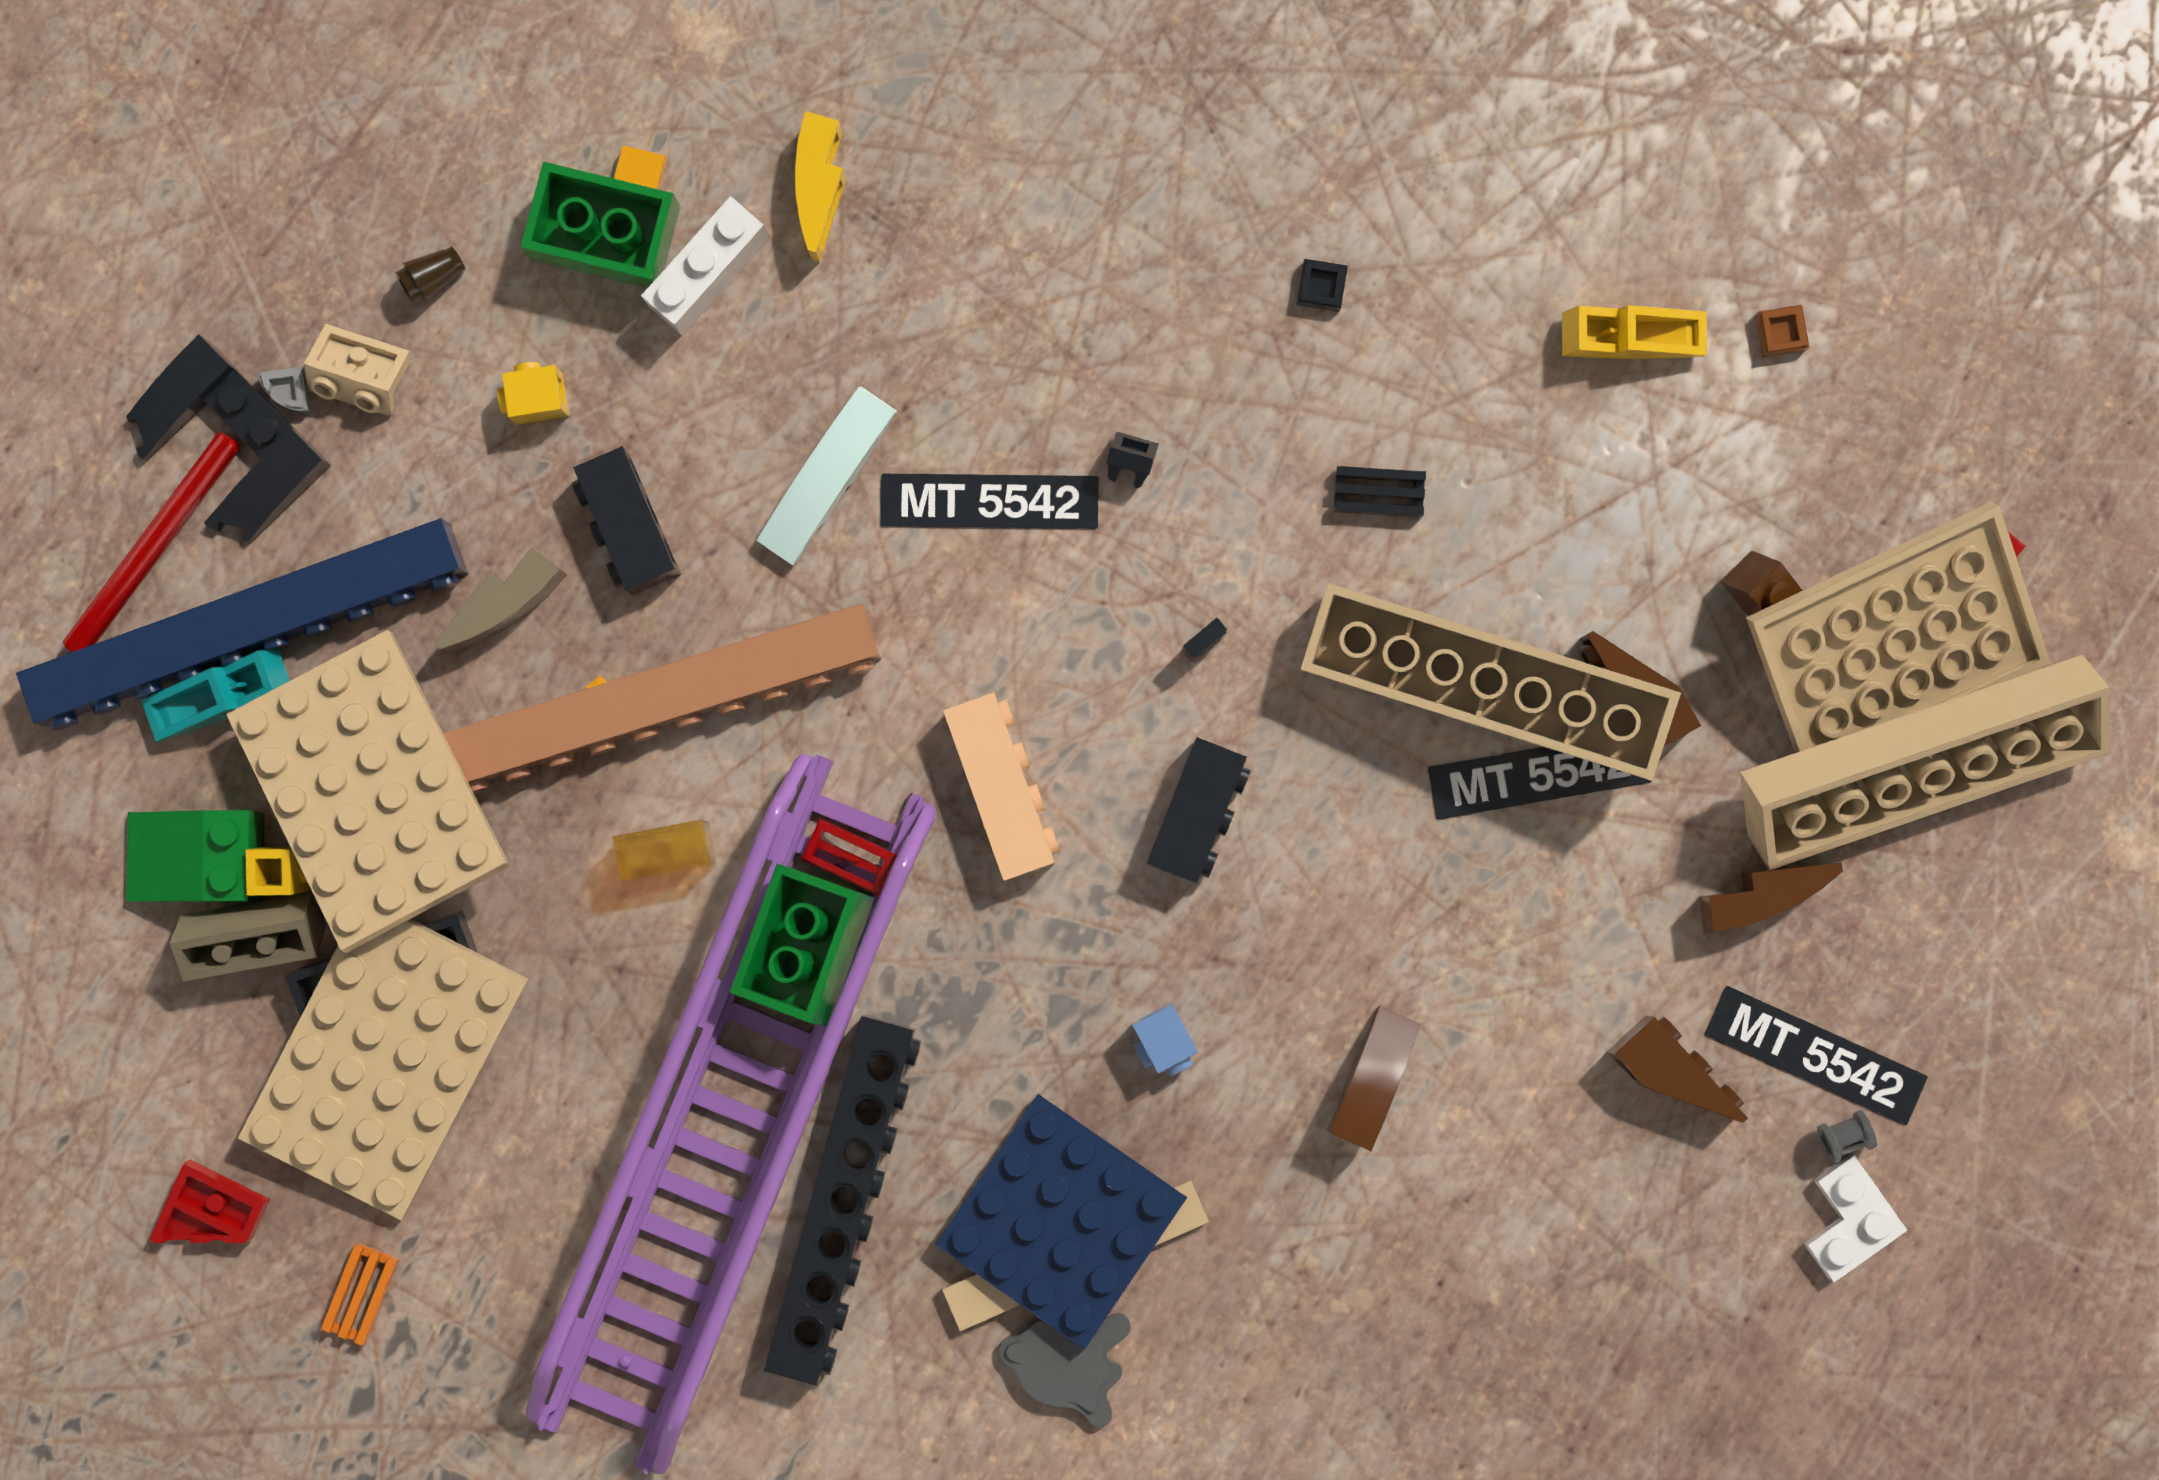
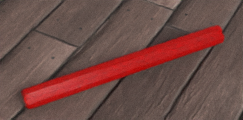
(152, 543)

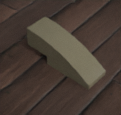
(501, 604)

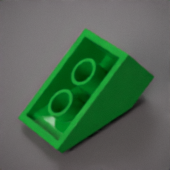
(191, 855)

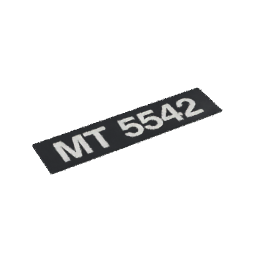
(989, 501)
(1518, 780)
(1816, 1055)

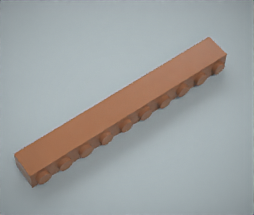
(665, 696)

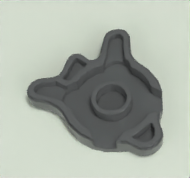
(1062, 1372)

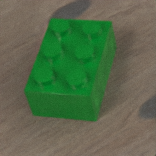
(600, 225)
(802, 945)

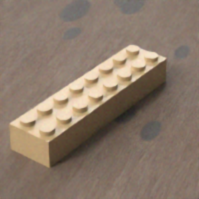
(1490, 681)
(1926, 762)

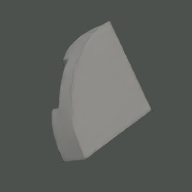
(287, 388)

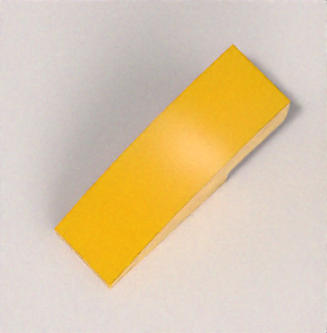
(818, 180)
(1633, 333)

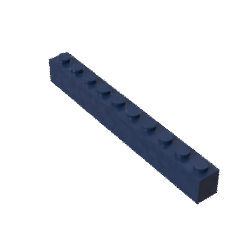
(243, 623)

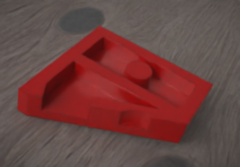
(209, 1208)

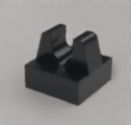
(1131, 454)

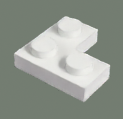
(1863, 1224)

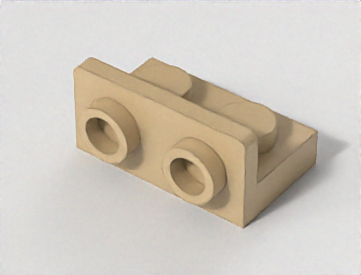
(355, 369)

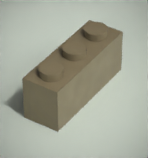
(247, 936)

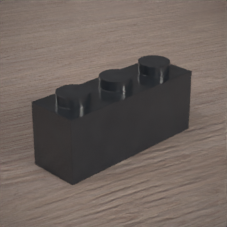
(624, 521)
(1199, 811)

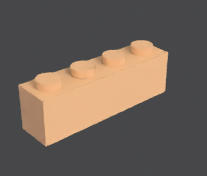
(999, 786)

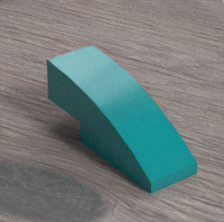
(213, 694)

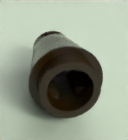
(429, 274)

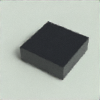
(1321, 285)
(1204, 640)

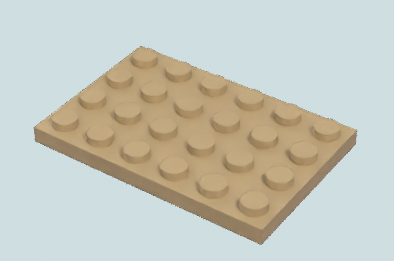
(1901, 631)
(367, 791)
(383, 1063)

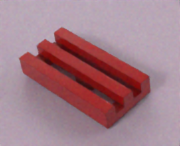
(817, 842)

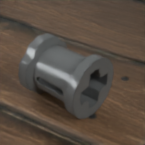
(1847, 1136)

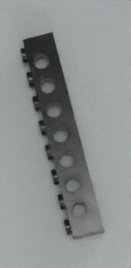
(788, 1353)

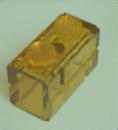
(664, 850)

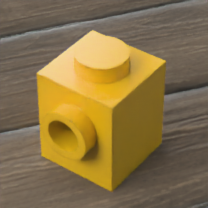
(533, 393)
(274, 872)

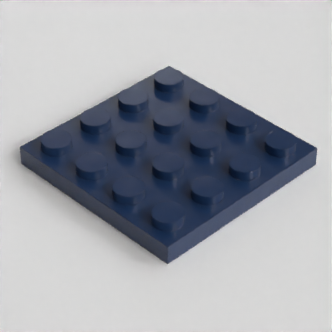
(1061, 1221)

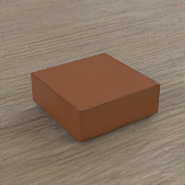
(1782, 331)

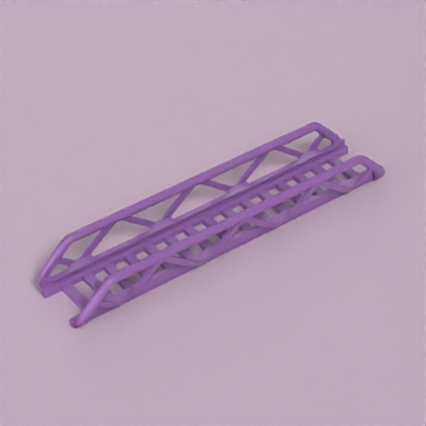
(645, 1169)

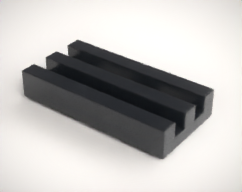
(1416, 493)

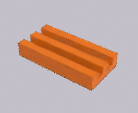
(345, 1329)

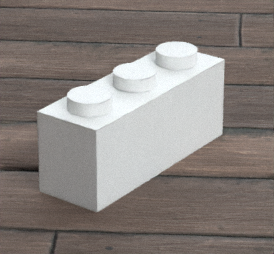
(706, 265)

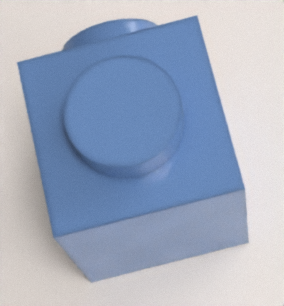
(1164, 1041)

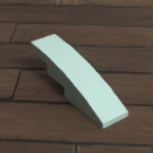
(826, 475)

